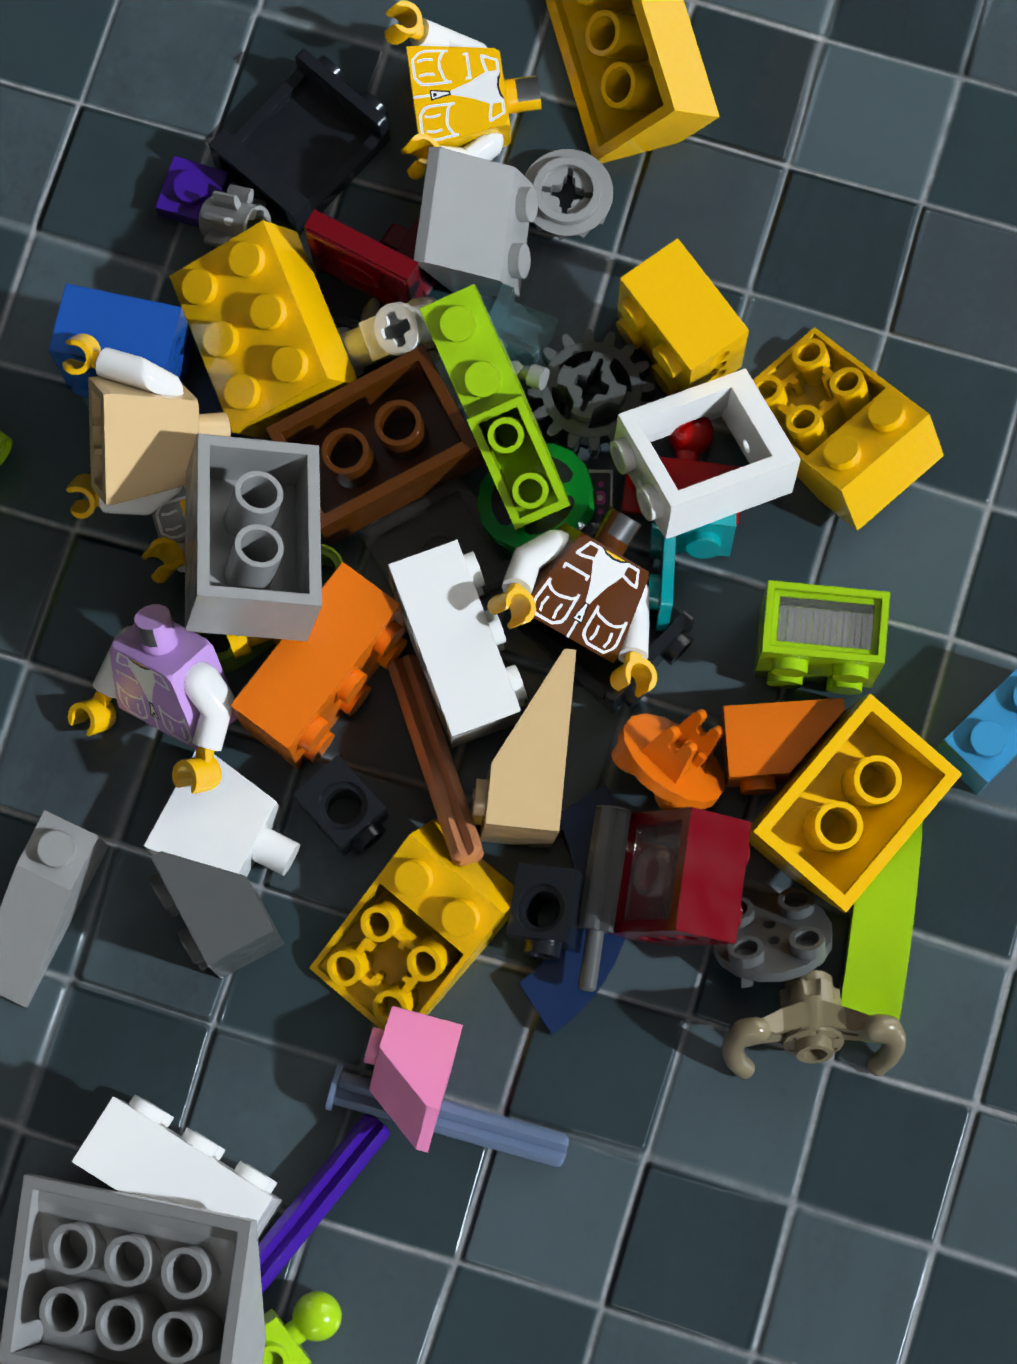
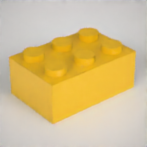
(262, 327)

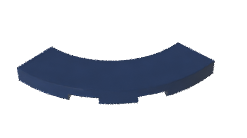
(554, 983)

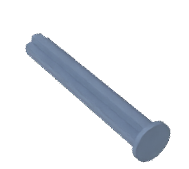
(460, 1122)

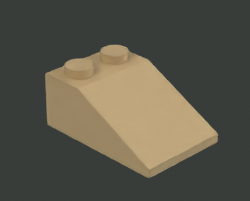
(526, 779)

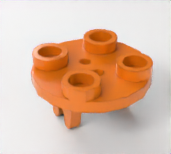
(672, 759)

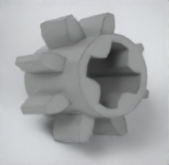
(230, 214)

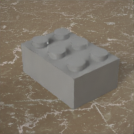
(252, 538)

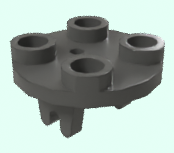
(777, 938)

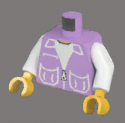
(169, 683)

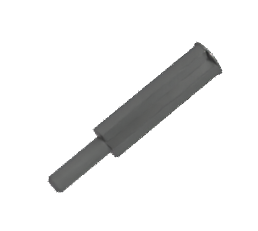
(602, 886)

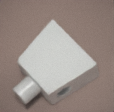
(224, 827)

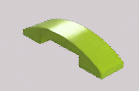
(882, 936)

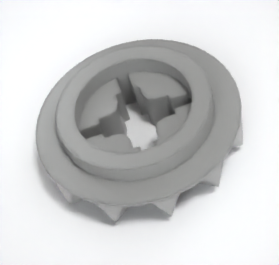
(590, 180)

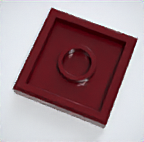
(361, 261)

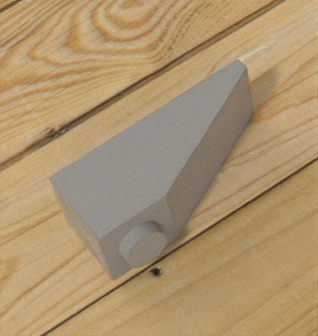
(43, 901)

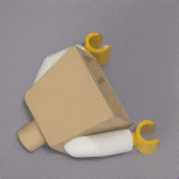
(139, 432)

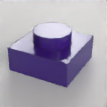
(188, 188)

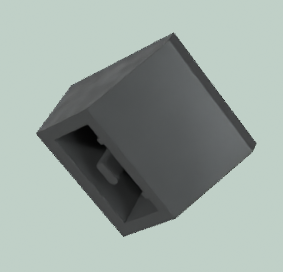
(221, 913)

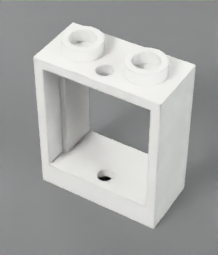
(752, 424)

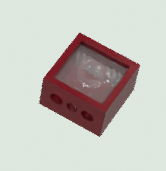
(683, 878)

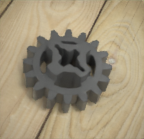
(570, 383)

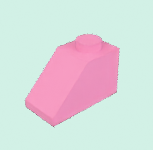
(412, 1070)

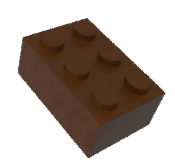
(382, 442)

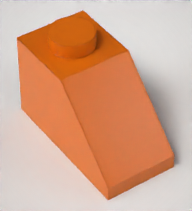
(771, 740)

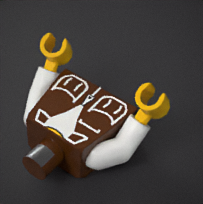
(586, 594)

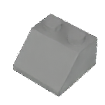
(474, 222)

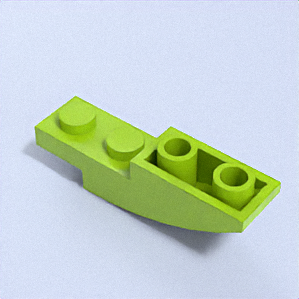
(495, 406)

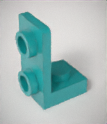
(702, 543)

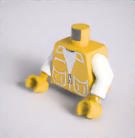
(457, 90)

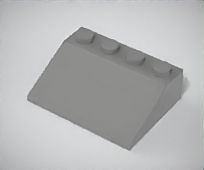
(129, 1281)

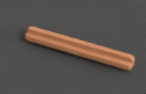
(436, 761)

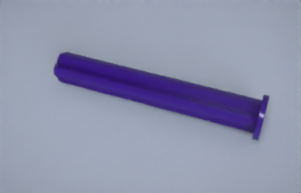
(320, 1196)

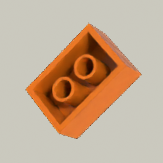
(312, 682)

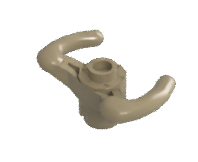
(814, 1028)

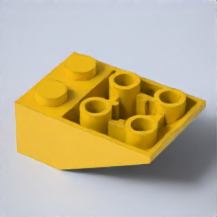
(848, 426)
(415, 929)

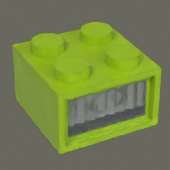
(821, 636)

